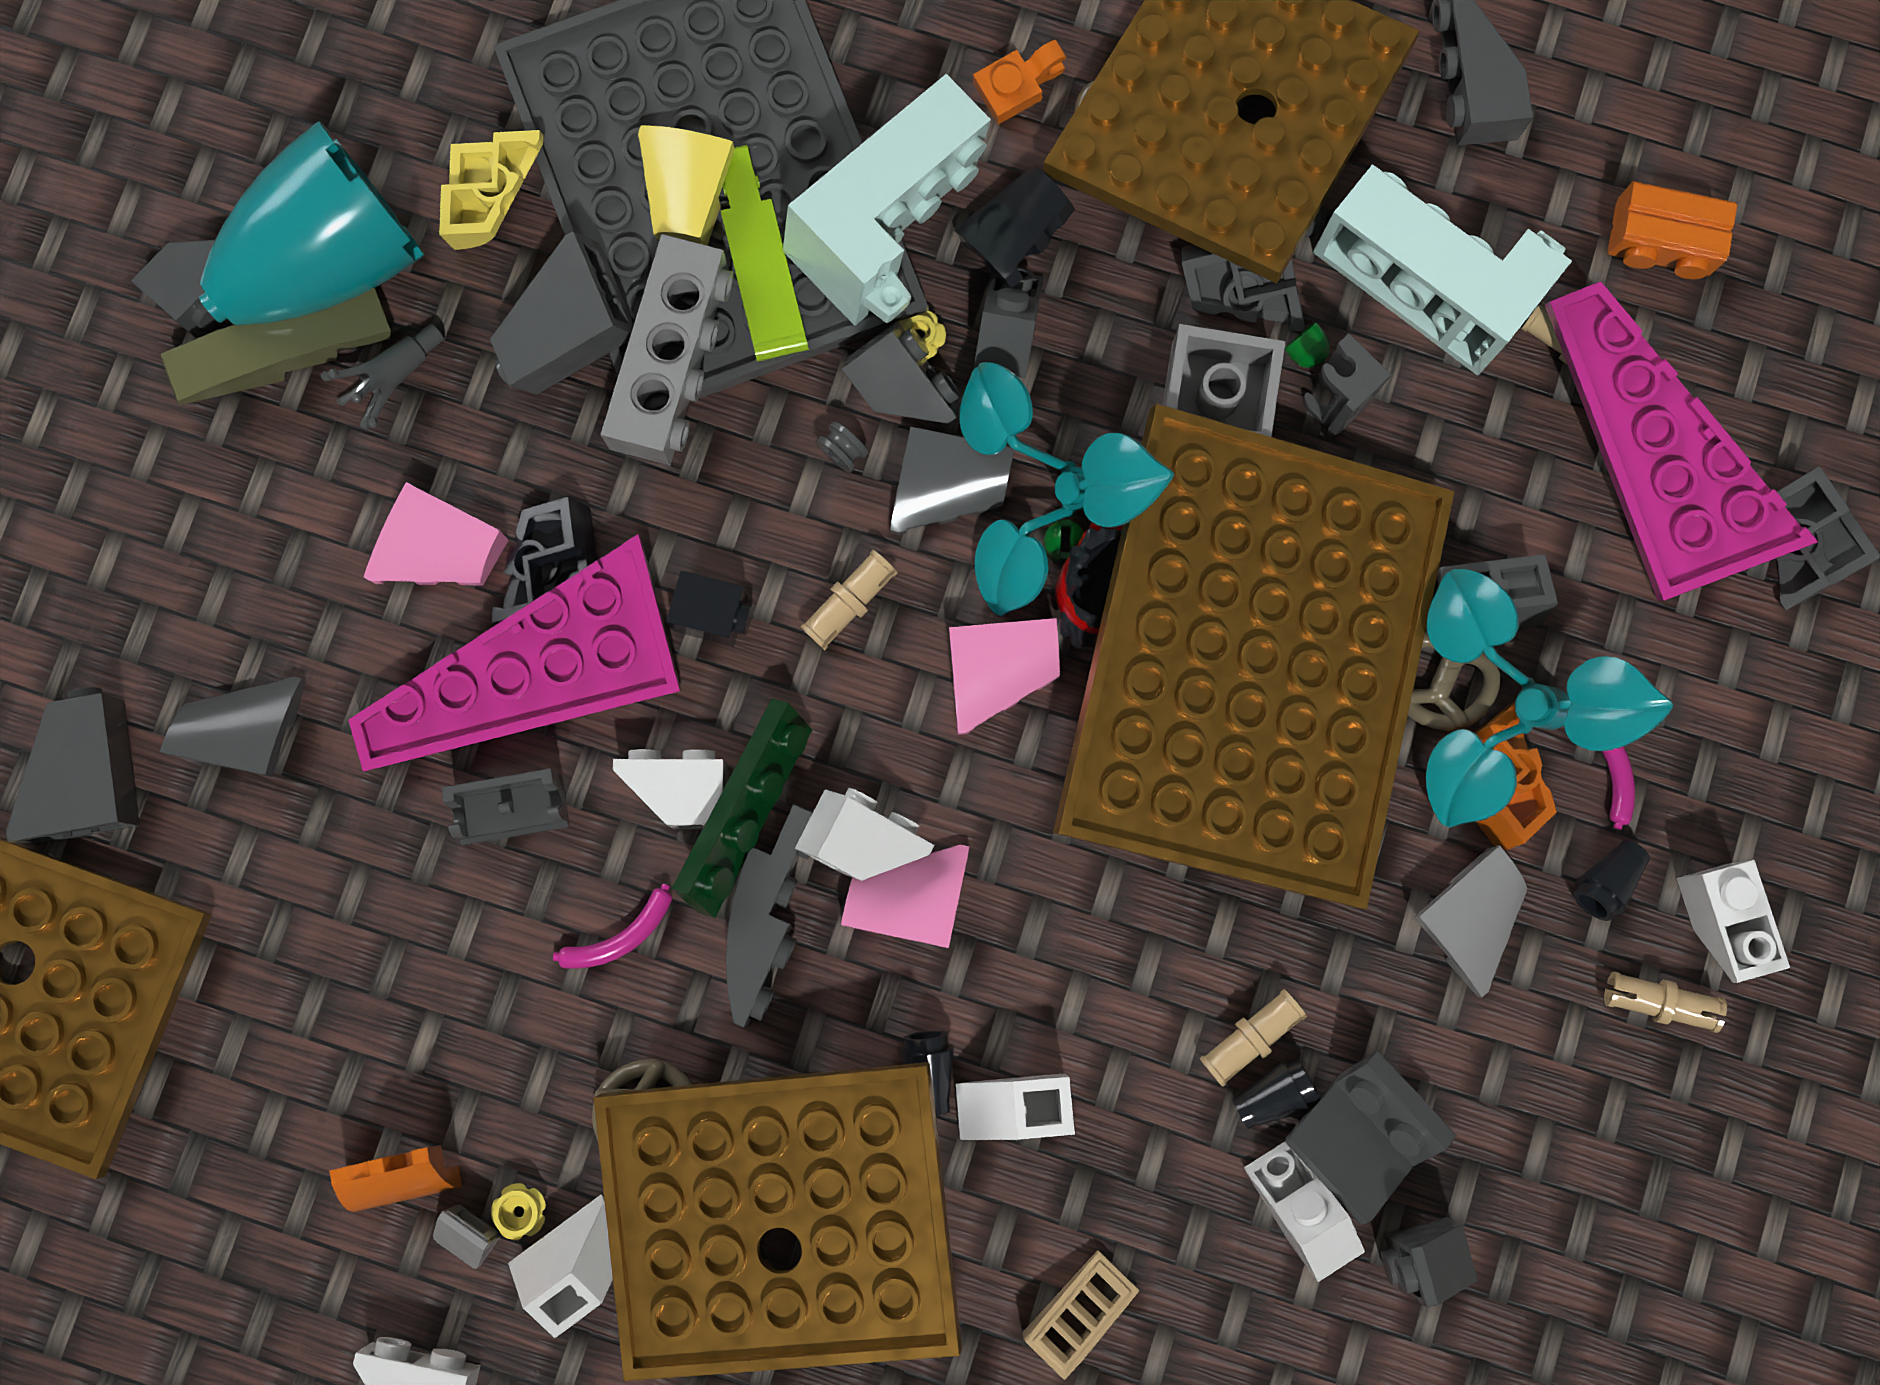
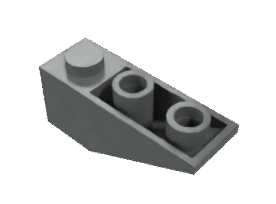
(1484, 76)

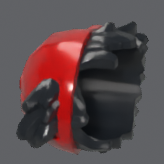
(1085, 582)

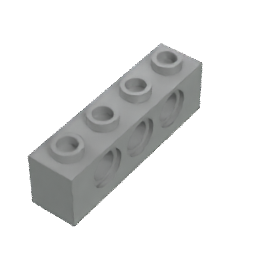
(676, 271)

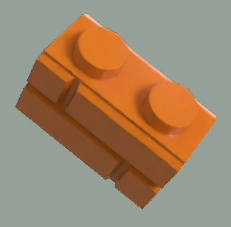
(1671, 230)

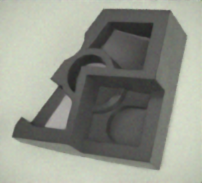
(1225, 287)
(947, 480)
(1840, 546)
(236, 728)

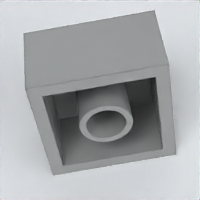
(1225, 377)

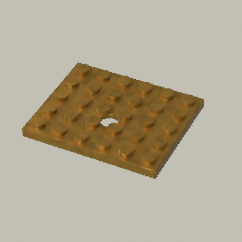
(1167, 132)
(91, 1009)
(822, 1154)

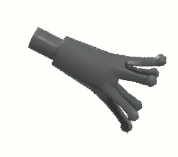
(386, 372)

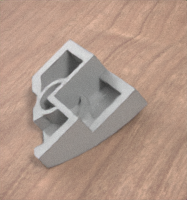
(1476, 917)

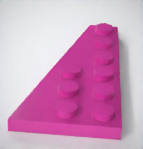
(1674, 467)
(556, 659)

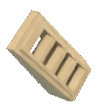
(1081, 1345)

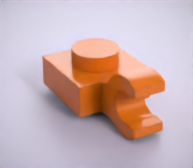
(1013, 85)

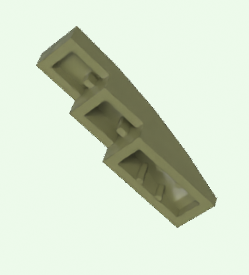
(262, 353)

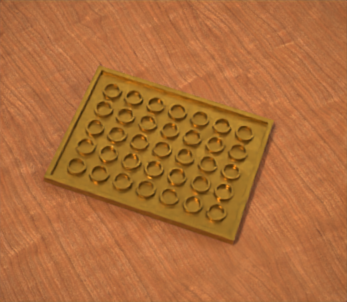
(1256, 662)

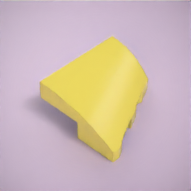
(684, 180)
(483, 185)

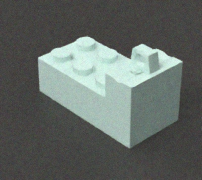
(855, 215)
(1434, 271)

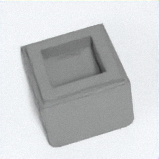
(465, 1235)

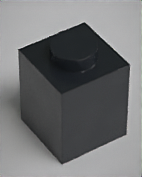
(709, 609)

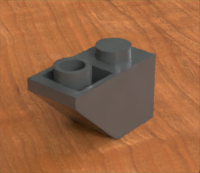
(174, 283)
(1009, 322)
(900, 380)
(1429, 1261)

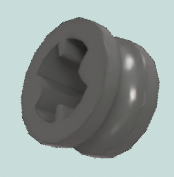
(842, 447)

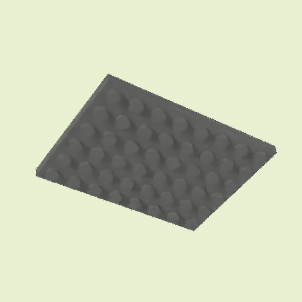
(704, 68)

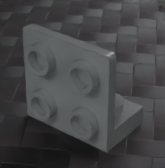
(1368, 1135)

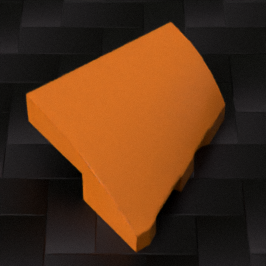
(1532, 801)
(394, 1179)

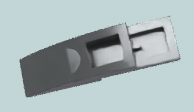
(754, 936)

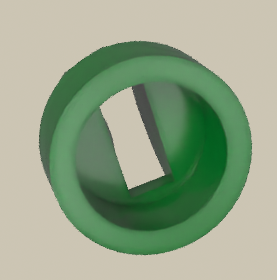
(1309, 347)
(1052, 539)

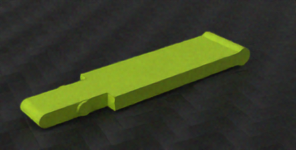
(760, 264)

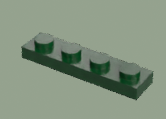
(742, 809)

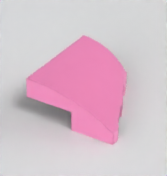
(433, 543)
(1000, 666)
(910, 900)

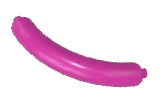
(1622, 787)
(623, 942)

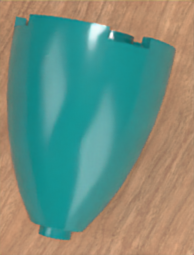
(304, 238)

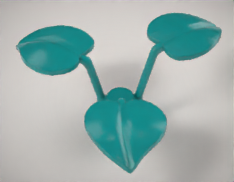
(1111, 487)
(1604, 707)

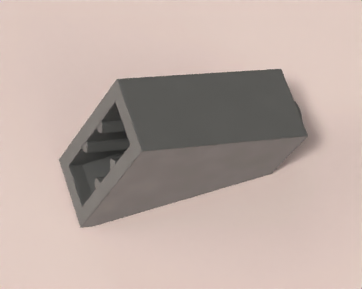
(562, 318)
(77, 772)

